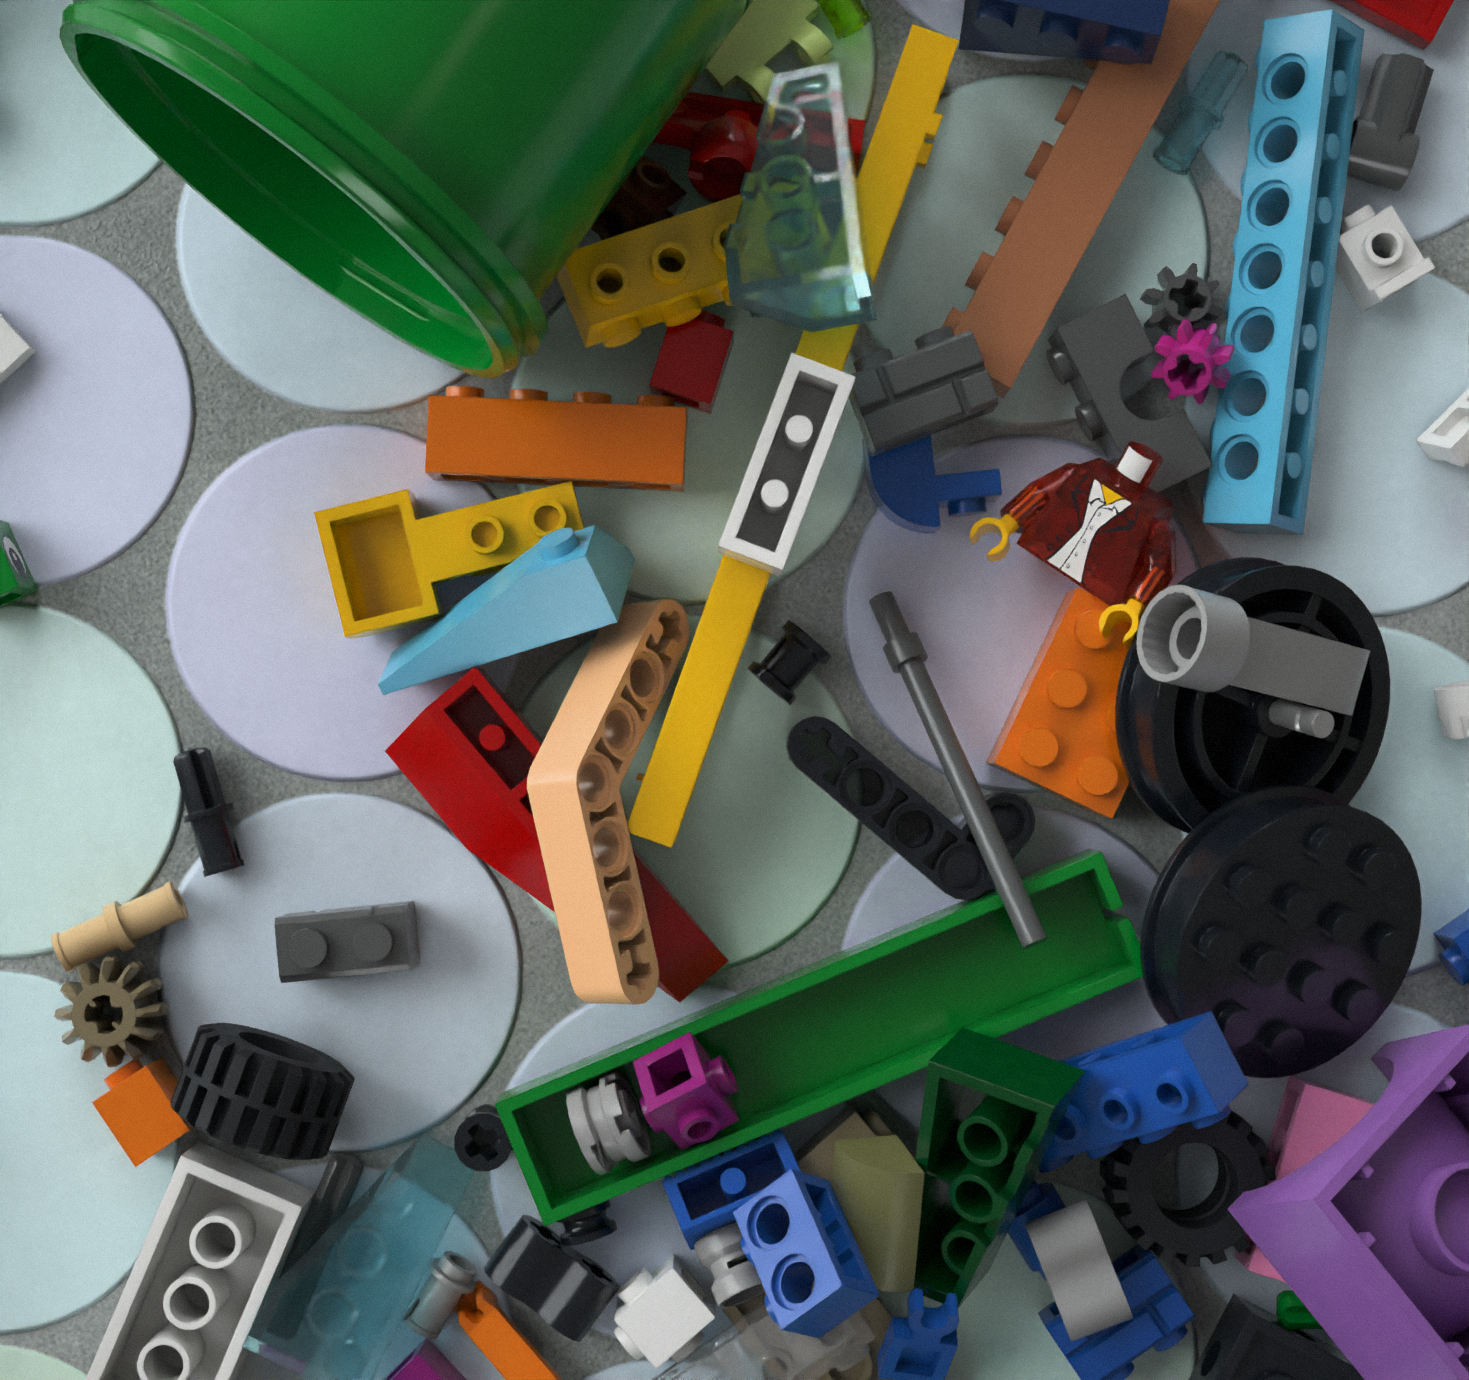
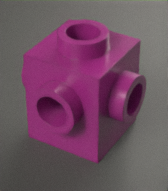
(686, 1091)

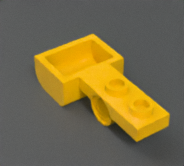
(390, 560)

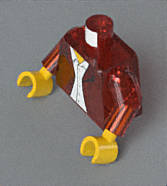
(1098, 530)

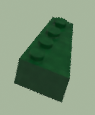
(980, 1146)

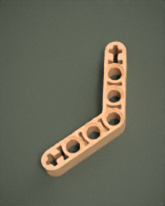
(581, 808)

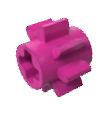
(1202, 347)

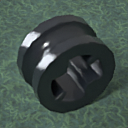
(587, 1225)

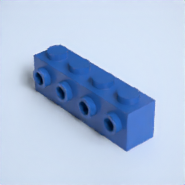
(1147, 1089)

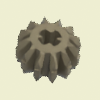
(102, 1031)

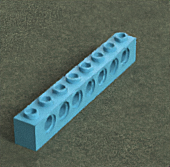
(1324, 58)

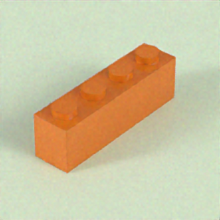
(556, 440)

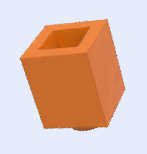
(140, 1108)

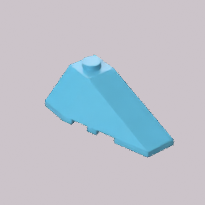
(543, 596)

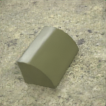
(882, 1202)

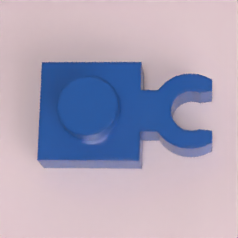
(922, 1343)

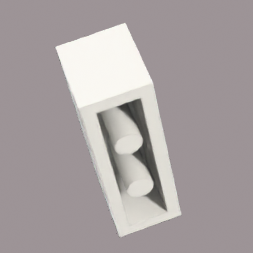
(786, 464)

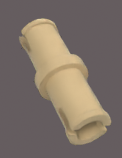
(119, 926)

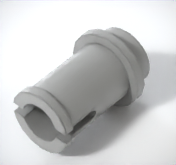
(449, 1280)

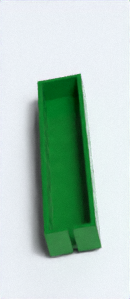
(845, 1025)

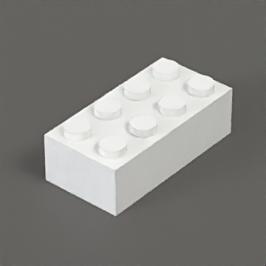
(202, 1271)

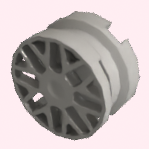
(608, 1122)

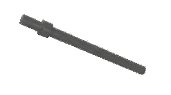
(907, 657)

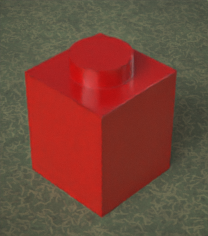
(693, 361)

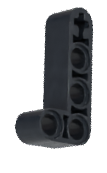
(897, 798)

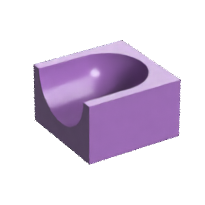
(1382, 1220)

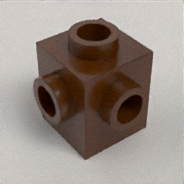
(641, 200)

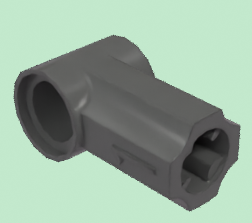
(1383, 134)

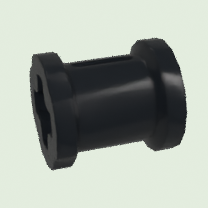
(789, 662)
(482, 1157)

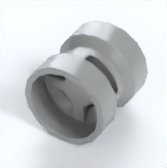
(732, 1272)

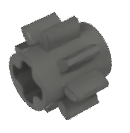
(1197, 298)

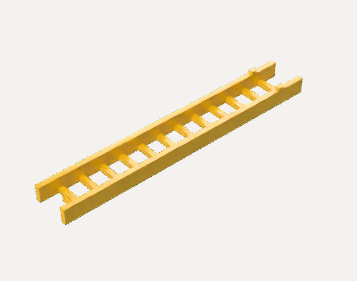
(738, 587)

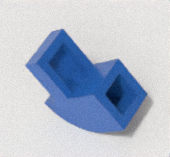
(911, 493)

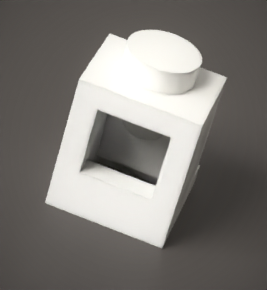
(1366, 274)

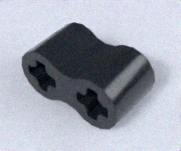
(551, 1278)

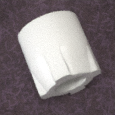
(1453, 709)

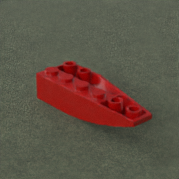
(472, 767)

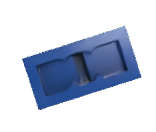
(815, 1247)

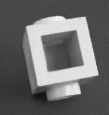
(662, 1313)

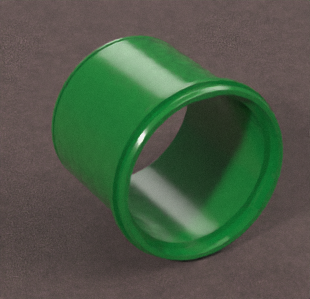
(405, 148)

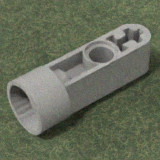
(1211, 643)

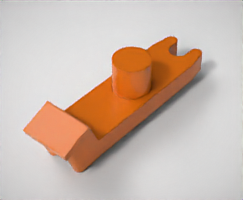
(500, 1337)

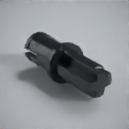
(207, 811)

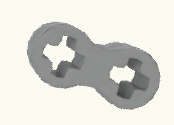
(1078, 1270)

